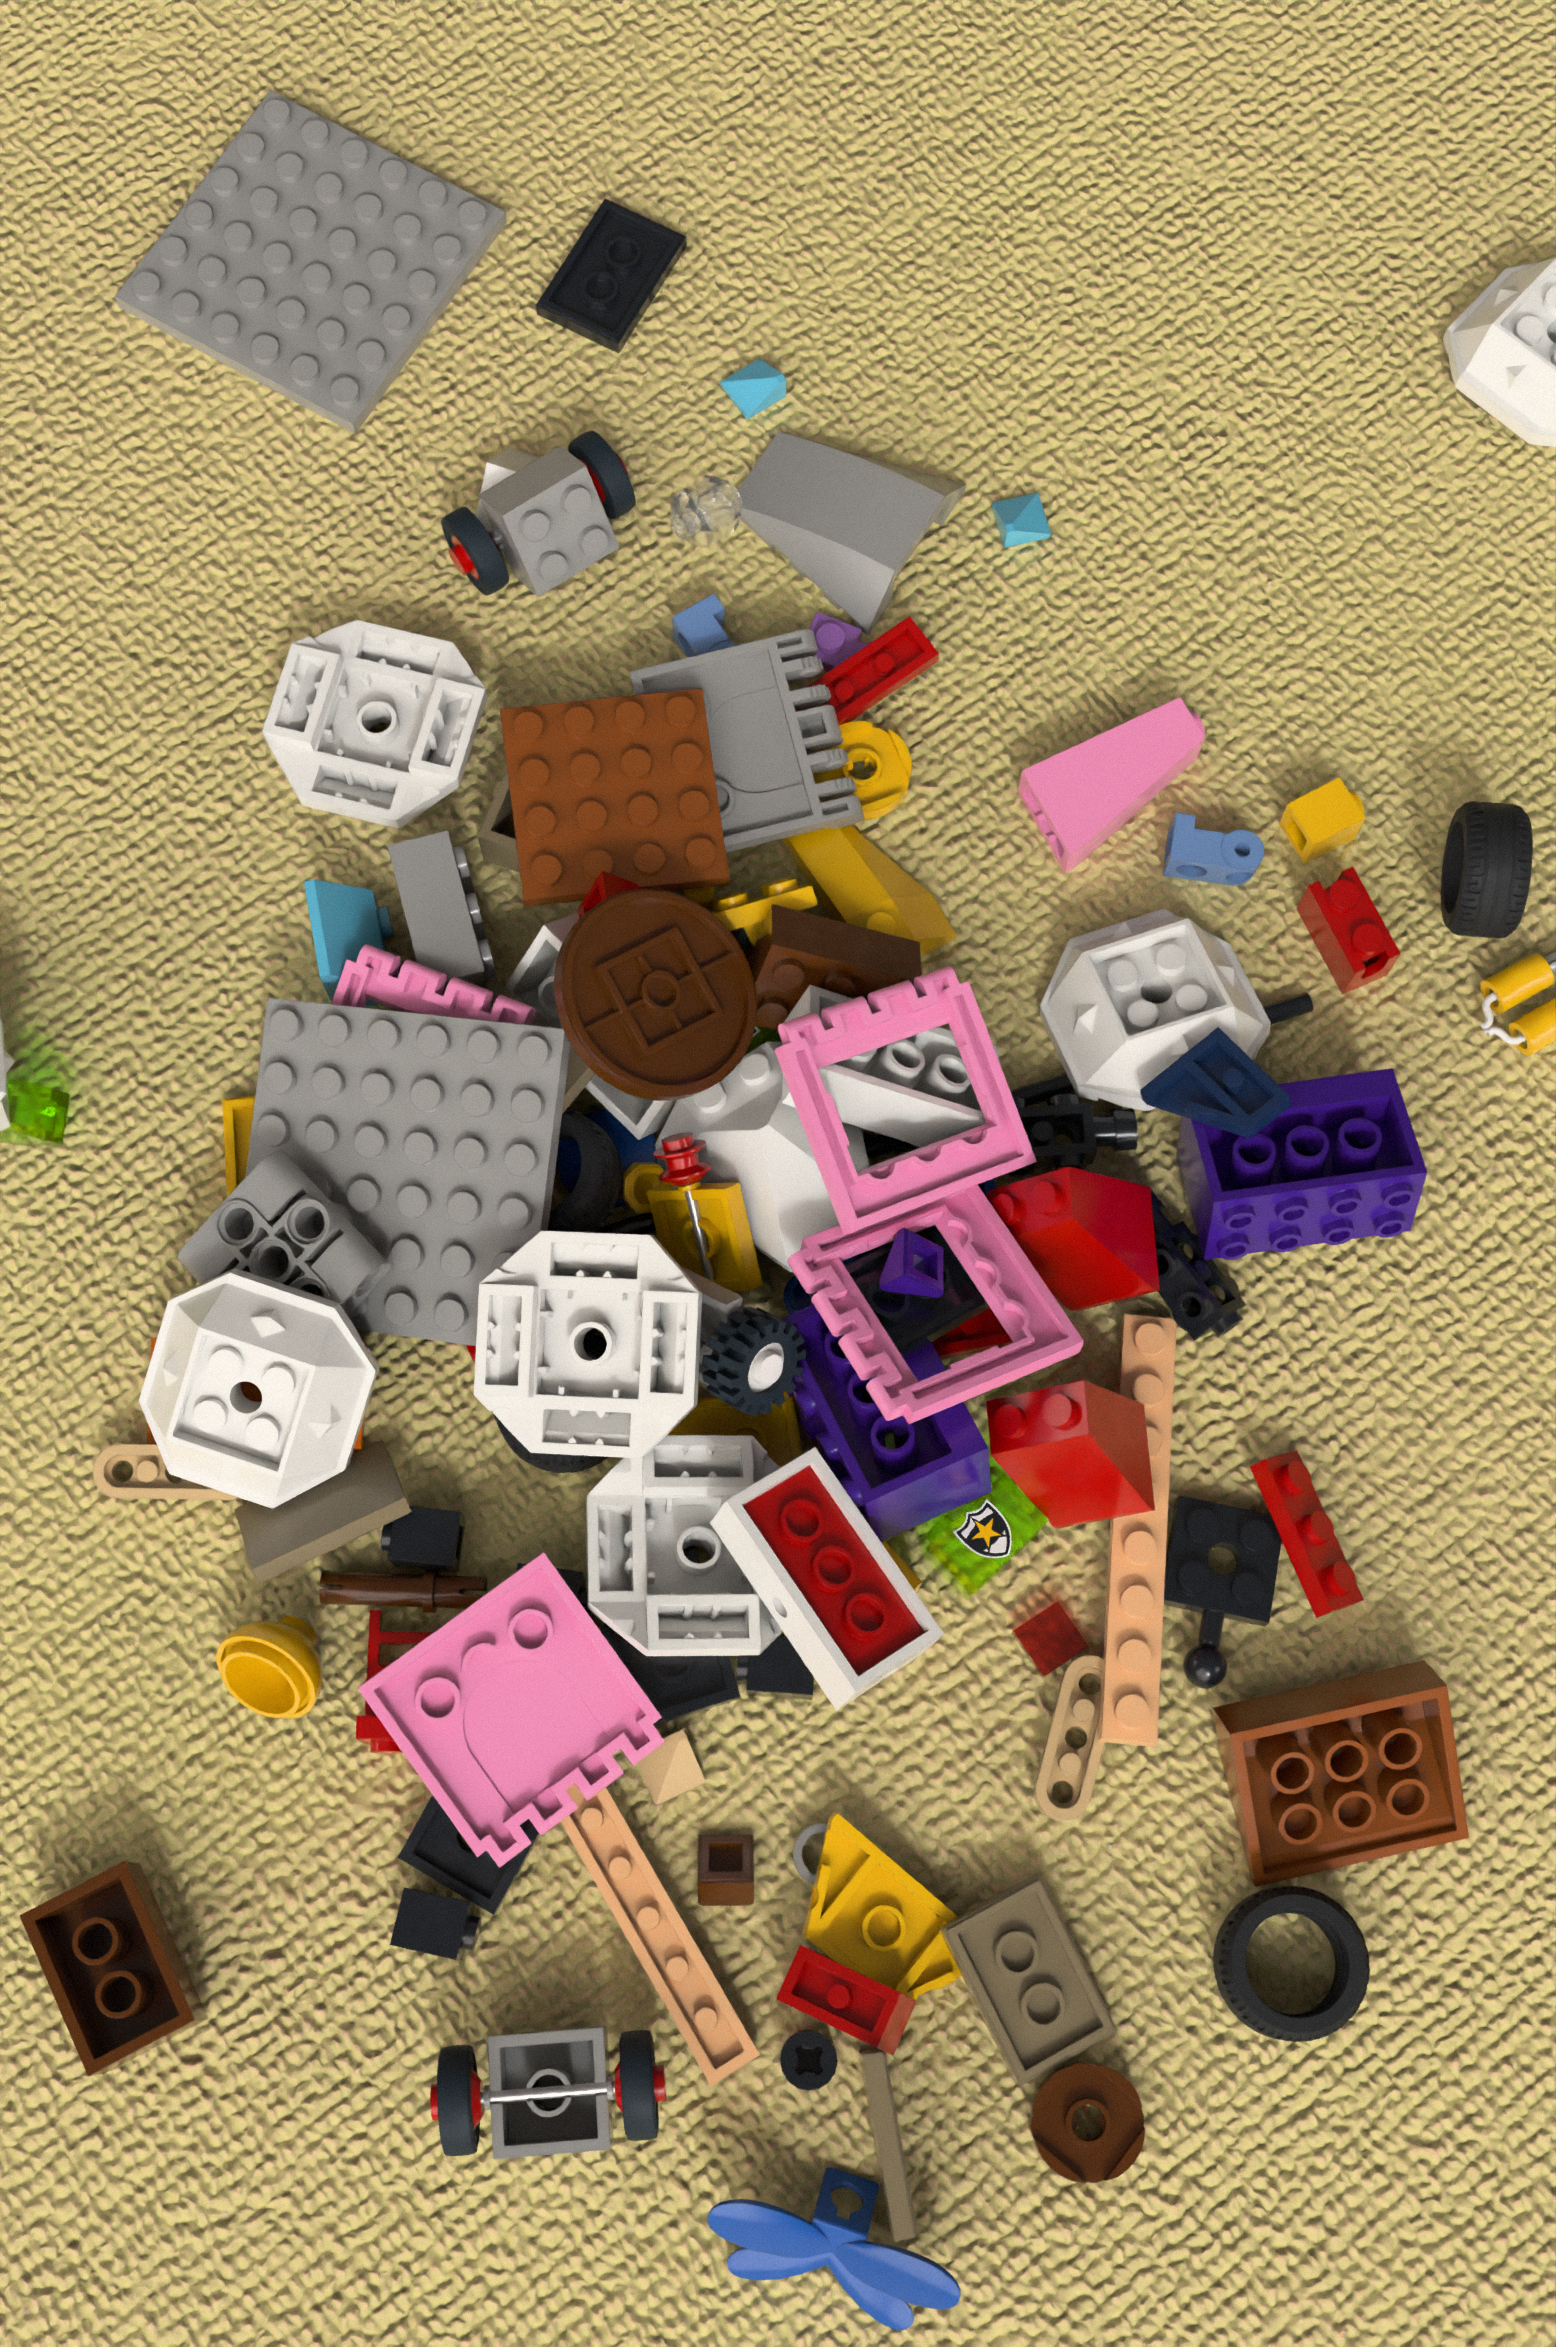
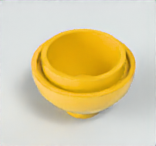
(272, 1667)

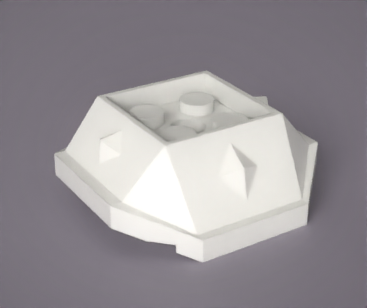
(1507, 351)
(365, 677)
(1103, 1013)
(299, 1356)
(534, 1357)
(636, 1541)

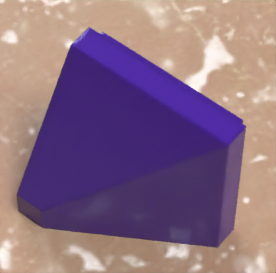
(913, 1266)

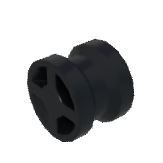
(802, 2053)

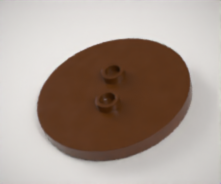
(655, 994)

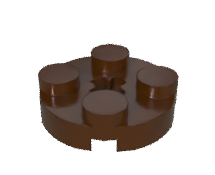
(1119, 2116)

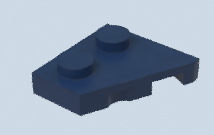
(1218, 1088)

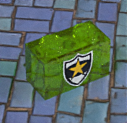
(983, 1537)

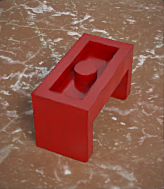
(846, 2000)

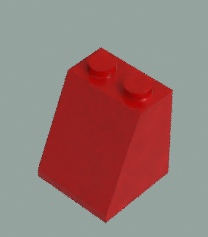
(1083, 1234)
(1074, 1451)

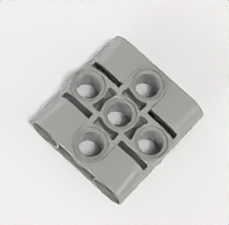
(283, 1216)

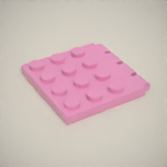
(514, 1710)

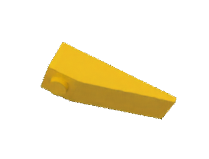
(868, 888)

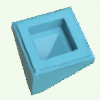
(755, 387)
(1021, 520)

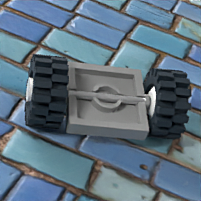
(745, 1350)

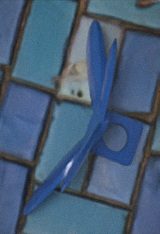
(873, 2274)

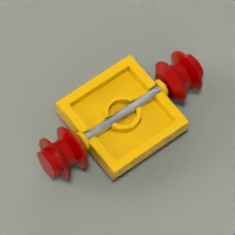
(702, 1222)

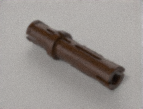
(401, 1590)

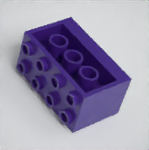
(1316, 1174)
(888, 1468)

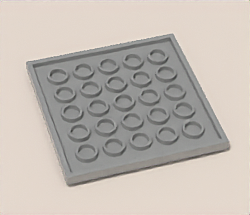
(312, 261)
(426, 1136)

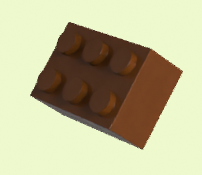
(833, 955)
(113, 1967)

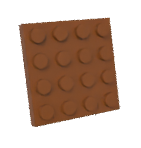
(615, 792)

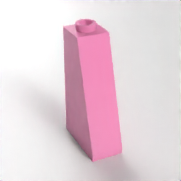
(1106, 780)

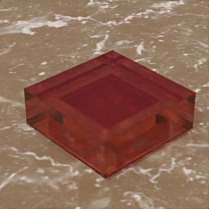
(1049, 1639)

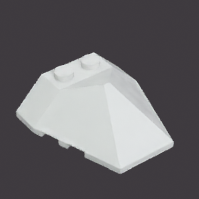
(764, 1149)

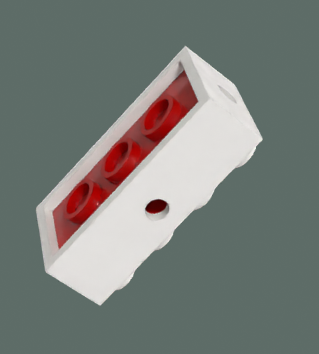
(825, 1577)

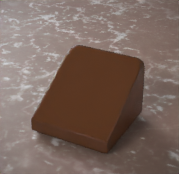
(725, 1870)

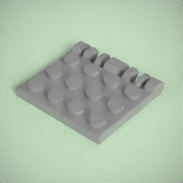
(760, 739)

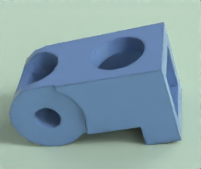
(701, 628)
(1210, 854)

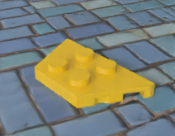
(877, 1915)

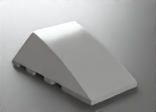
(843, 518)

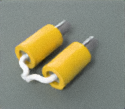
(1514, 986)

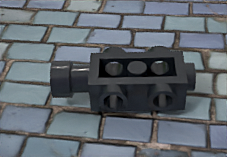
(1076, 1120)
(1190, 1282)

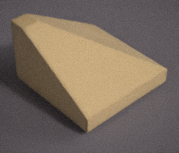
(671, 1769)

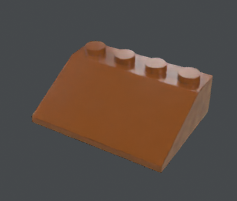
(1342, 1771)

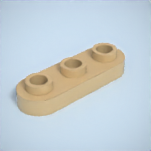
(149, 1476)
(1060, 1761)

